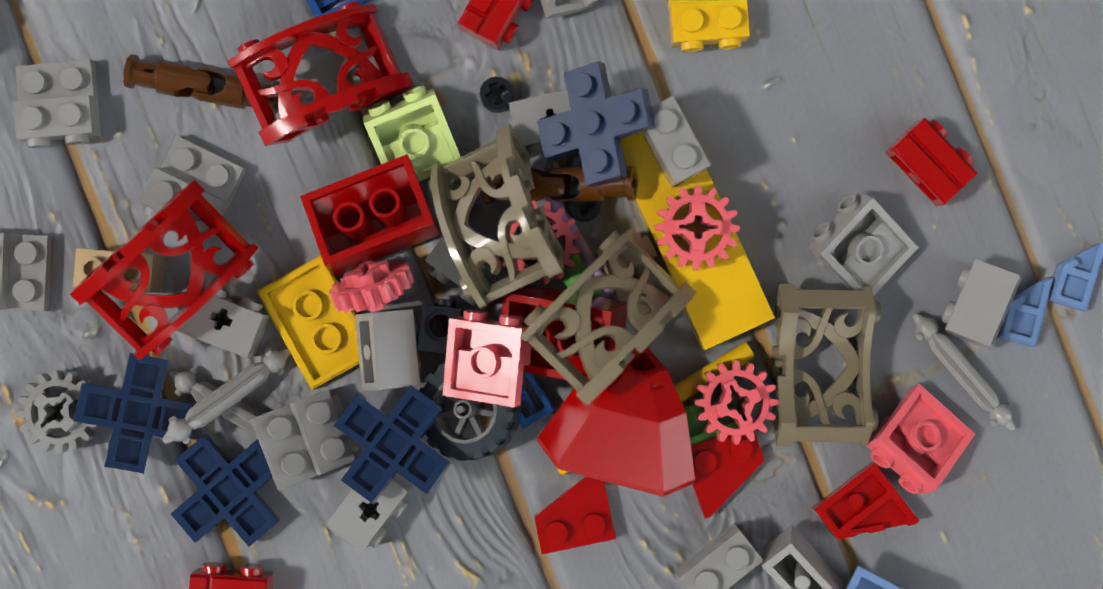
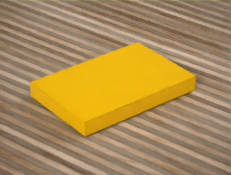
(310, 325)

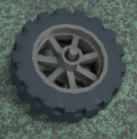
(453, 443)

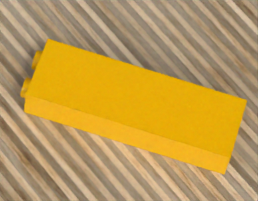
(727, 294)

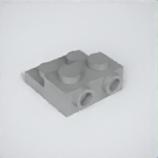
(57, 103)
(184, 164)
(861, 243)
(25, 271)
(302, 439)

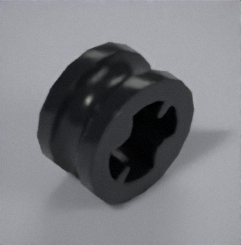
(485, 92)

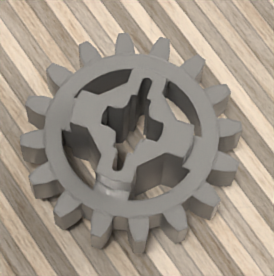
(45, 421)

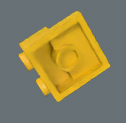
(708, 23)

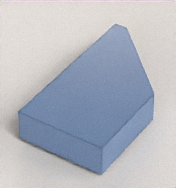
(1076, 278)
(1026, 314)

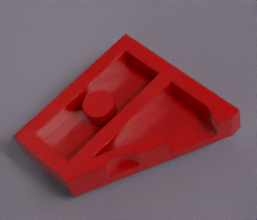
(722, 469)
(864, 505)
(576, 518)

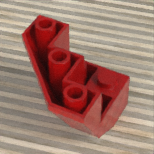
(628, 433)

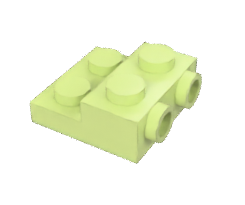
(412, 128)

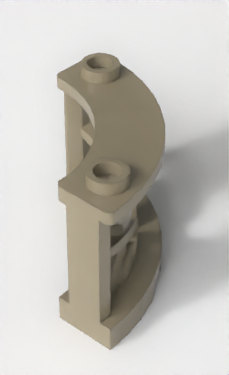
(498, 159)
(661, 296)
(794, 408)

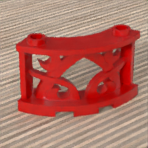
(377, 83)
(174, 217)

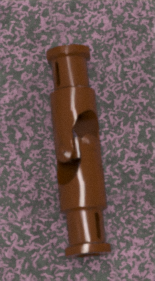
(182, 81)
(557, 185)

